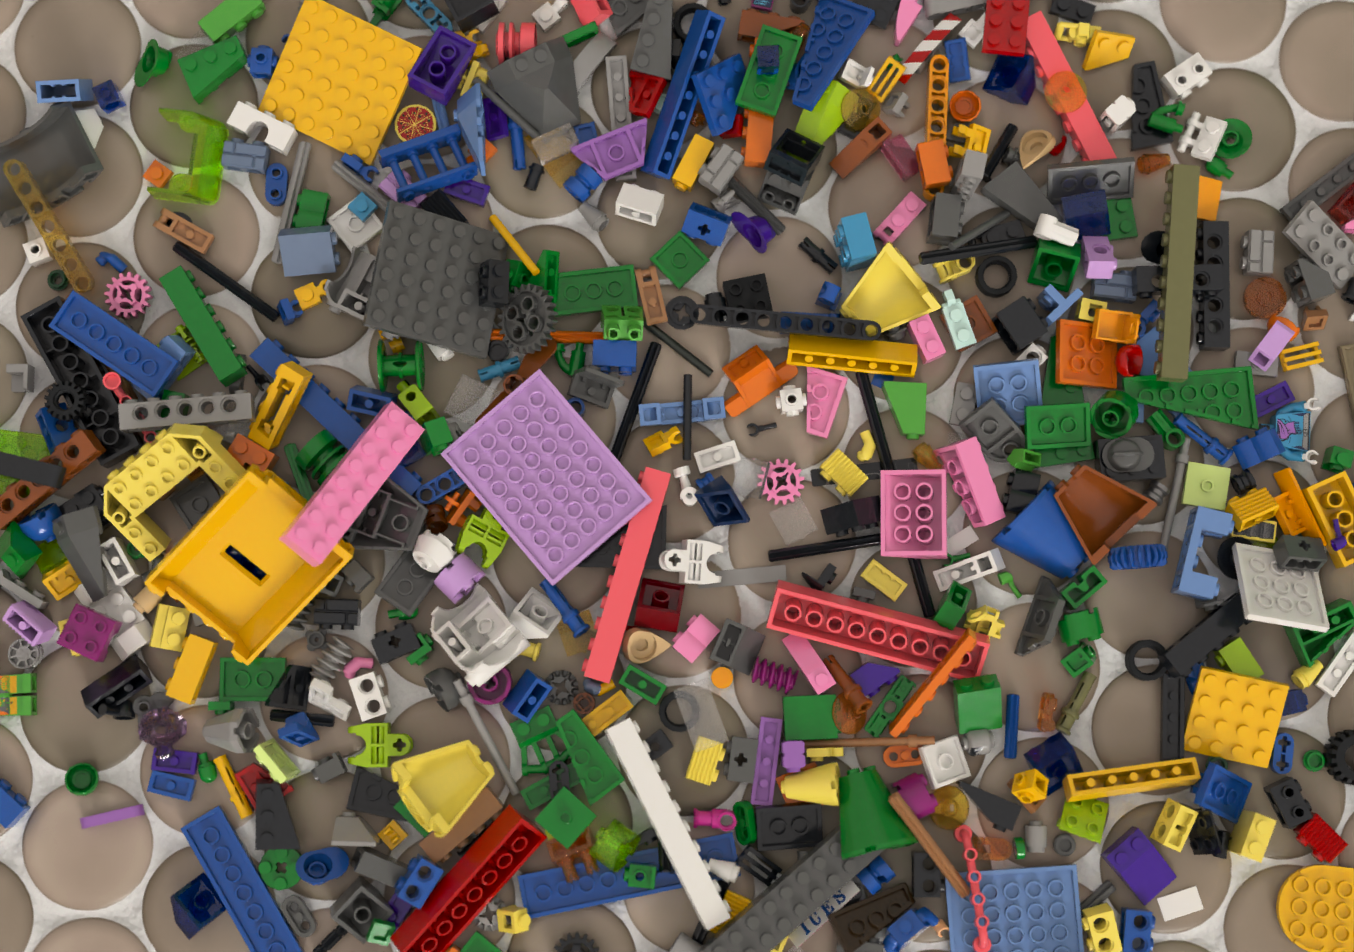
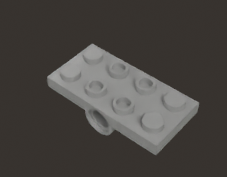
(1322, 243)

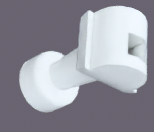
(687, 493)

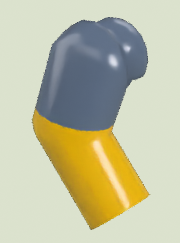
(596, 688)

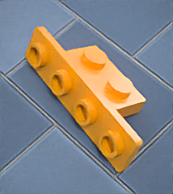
(1294, 512)

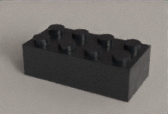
(471, 12)

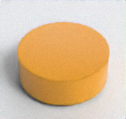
(722, 677)

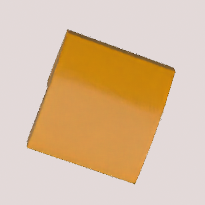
(1208, 198)

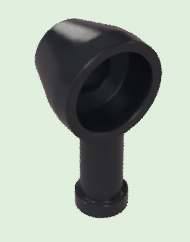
(121, 712)

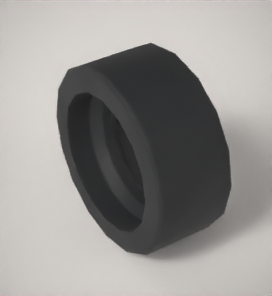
(682, 11)
(993, 260)
(1130, 664)
(663, 715)

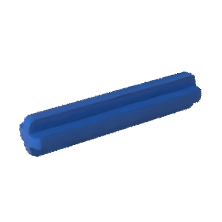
(1011, 726)

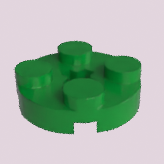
(268, 868)

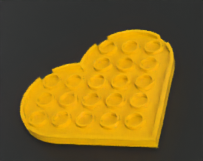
(1318, 908)

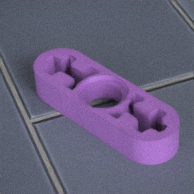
(112, 816)

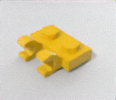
(976, 139)

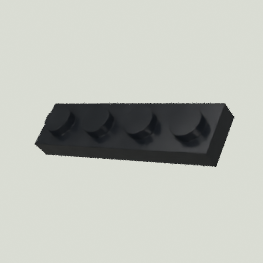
(1172, 717)

